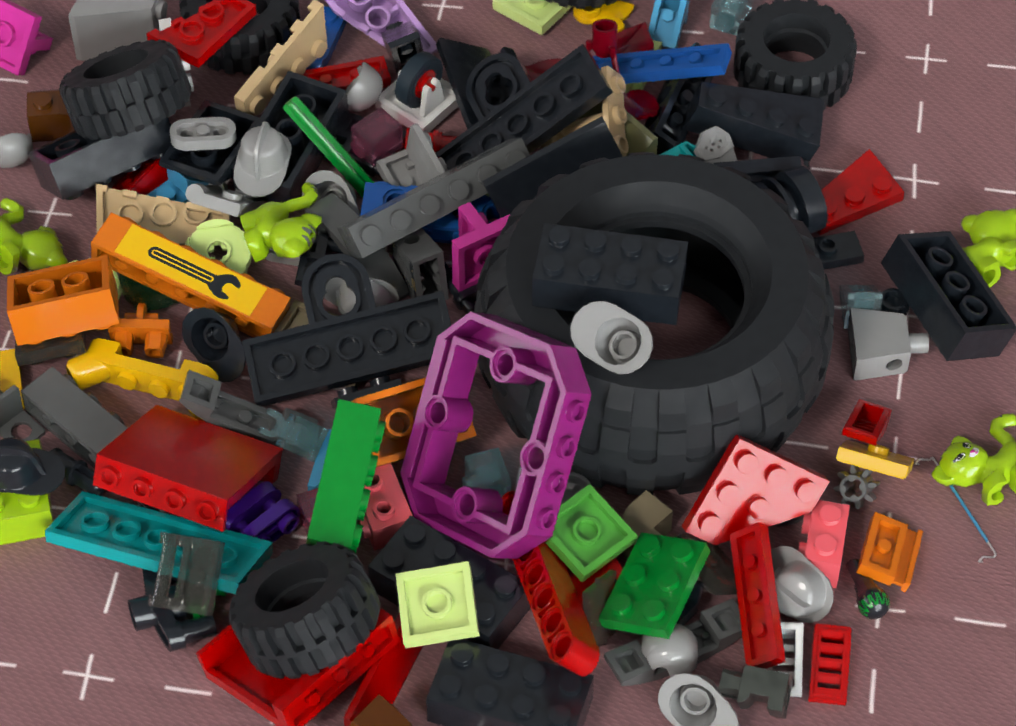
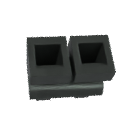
(758, 685)

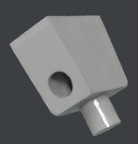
(881, 343)

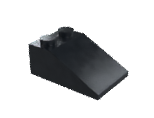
(210, 165)

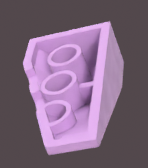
(375, 15)

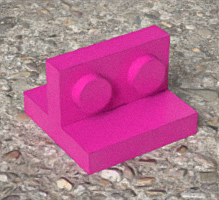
(19, 37)
(472, 245)

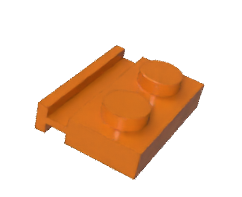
(889, 551)

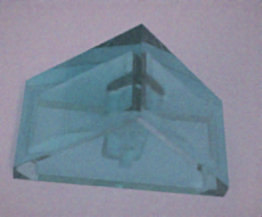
(858, 297)

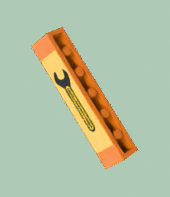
(189, 276)

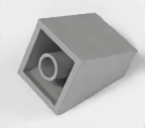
(109, 24)

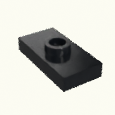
(839, 249)

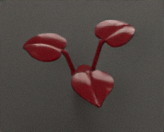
(607, 43)

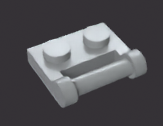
(222, 199)

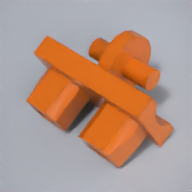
(142, 329)

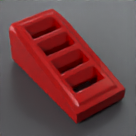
(867, 422)
(830, 641)

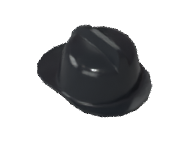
(215, 342)
(28, 469)

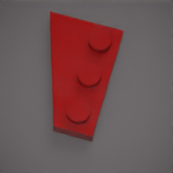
(206, 31)
(859, 192)

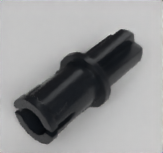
(78, 473)

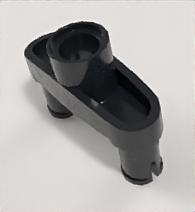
(170, 631)

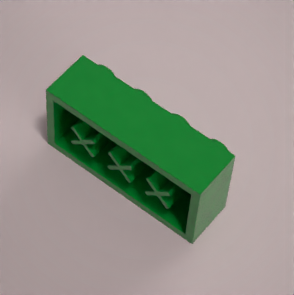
(345, 472)

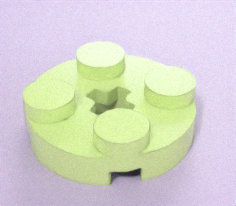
(228, 236)

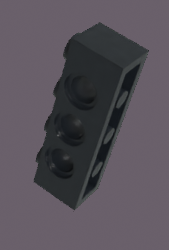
(673, 105)

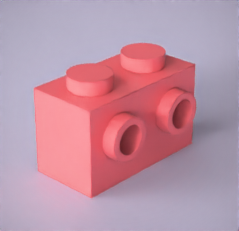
(386, 507)
(826, 537)

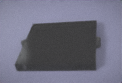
(593, 603)

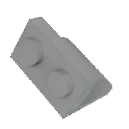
(414, 164)

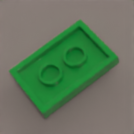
(654, 585)

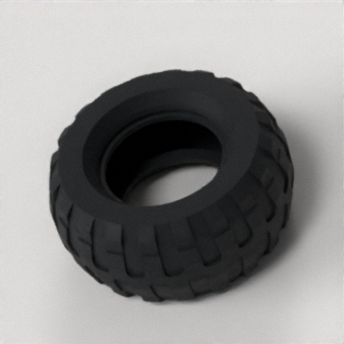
(743, 258)

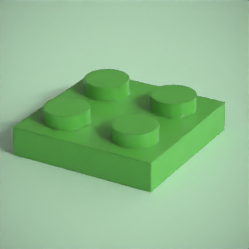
(589, 533)

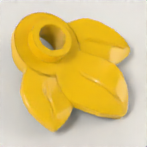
(617, 12)

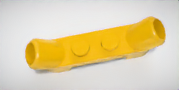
(107, 364)

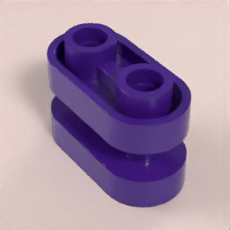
(263, 514)

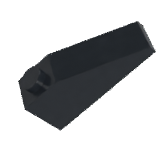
(401, 43)

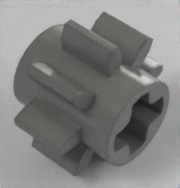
(847, 485)

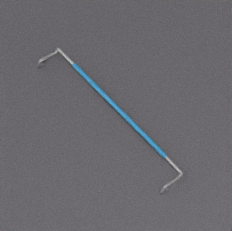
(967, 511)

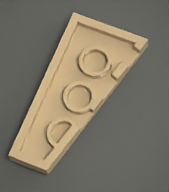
(296, 55)
(158, 213)

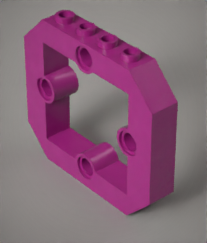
(444, 410)

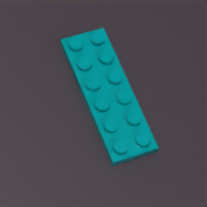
(133, 534)

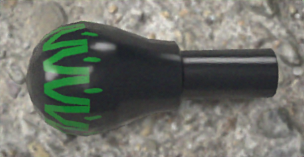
(871, 599)

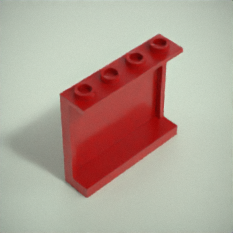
(185, 466)
(286, 699)

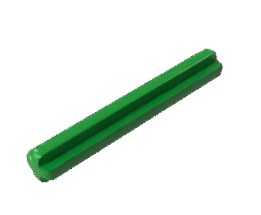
(327, 144)

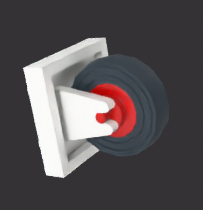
(419, 93)

